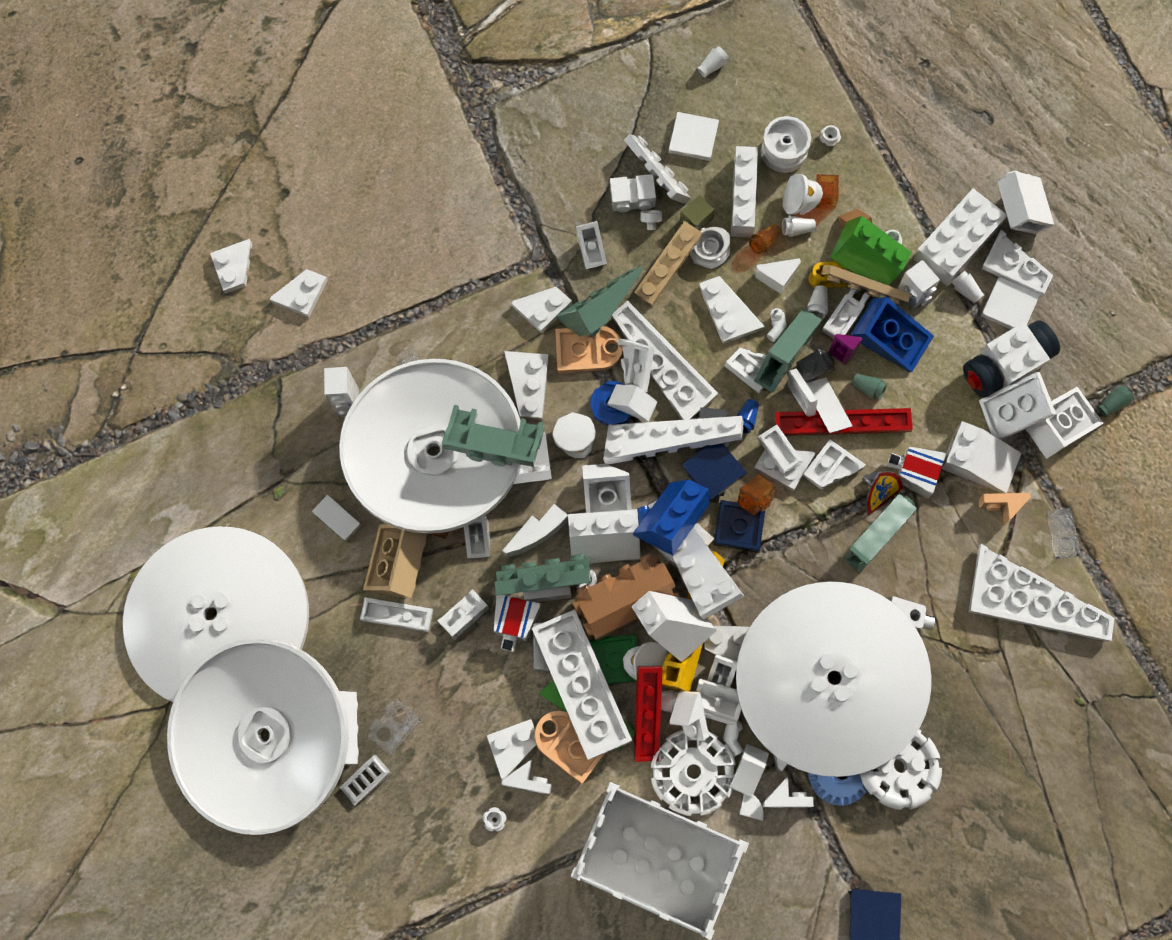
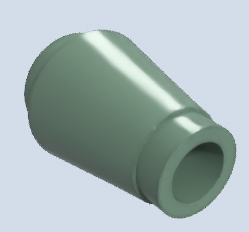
(870, 386)
(1115, 401)

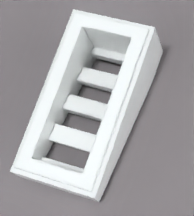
(385, 773)

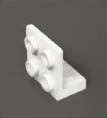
(541, 468)

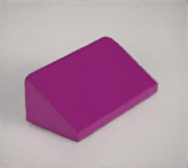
(844, 347)

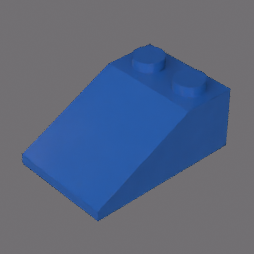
(892, 333)

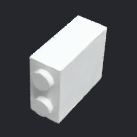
(1025, 202)

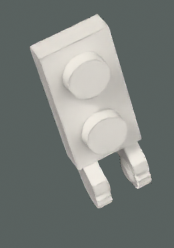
(845, 314)

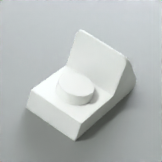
(591, 245)
(690, 715)
(520, 780)
(780, 798)

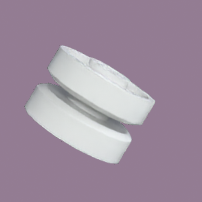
(785, 144)

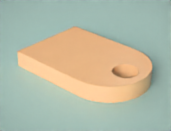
(585, 352)
(564, 746)

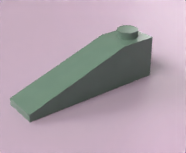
(594, 312)

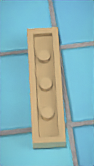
(668, 263)
(856, 282)

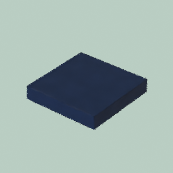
(714, 469)
(738, 527)
(874, 915)

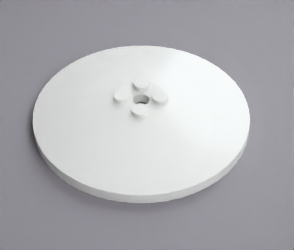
(389, 441)
(208, 568)
(826, 725)
(219, 745)

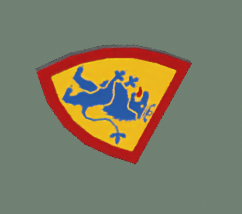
(882, 488)

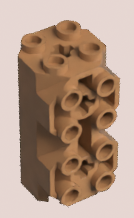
(608, 603)

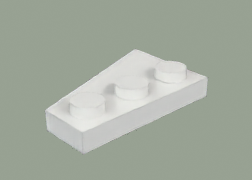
(1014, 265)
(728, 311)
(528, 380)

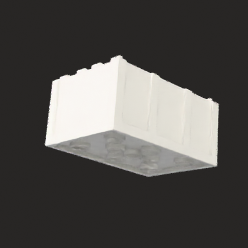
(659, 861)

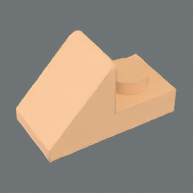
(1009, 502)

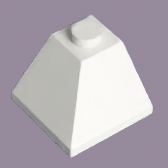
(606, 488)

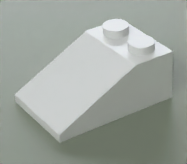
(1072, 421)
(981, 458)

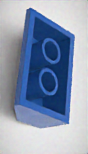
(673, 515)

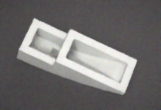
(536, 532)

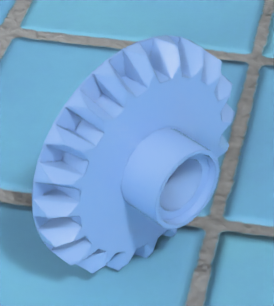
(838, 791)

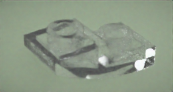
(1063, 533)

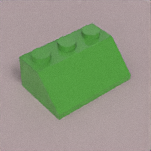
(869, 252)

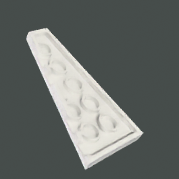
(1023, 597)

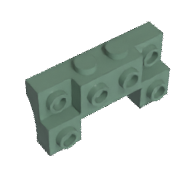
(492, 443)
(545, 576)

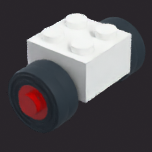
(1011, 357)

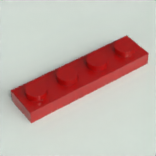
(647, 713)

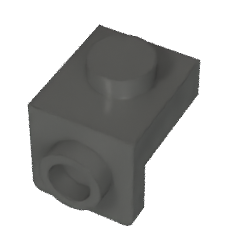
(816, 364)

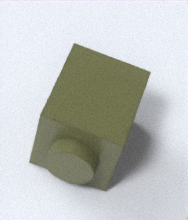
(697, 213)

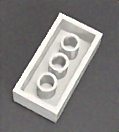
(960, 236)

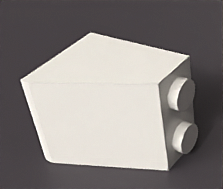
(673, 623)

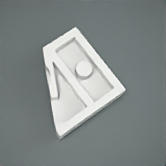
(832, 465)
(789, 480)
(512, 746)

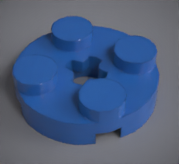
(602, 411)

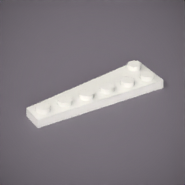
(672, 373)
(647, 438)
(704, 576)

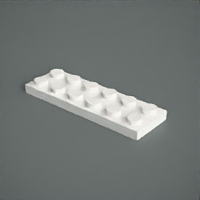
(581, 684)

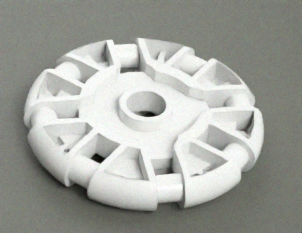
(913, 773)
(687, 785)

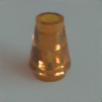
(763, 239)

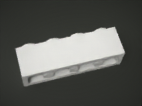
(744, 191)

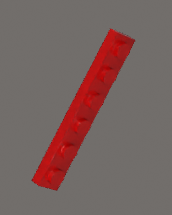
(862, 421)

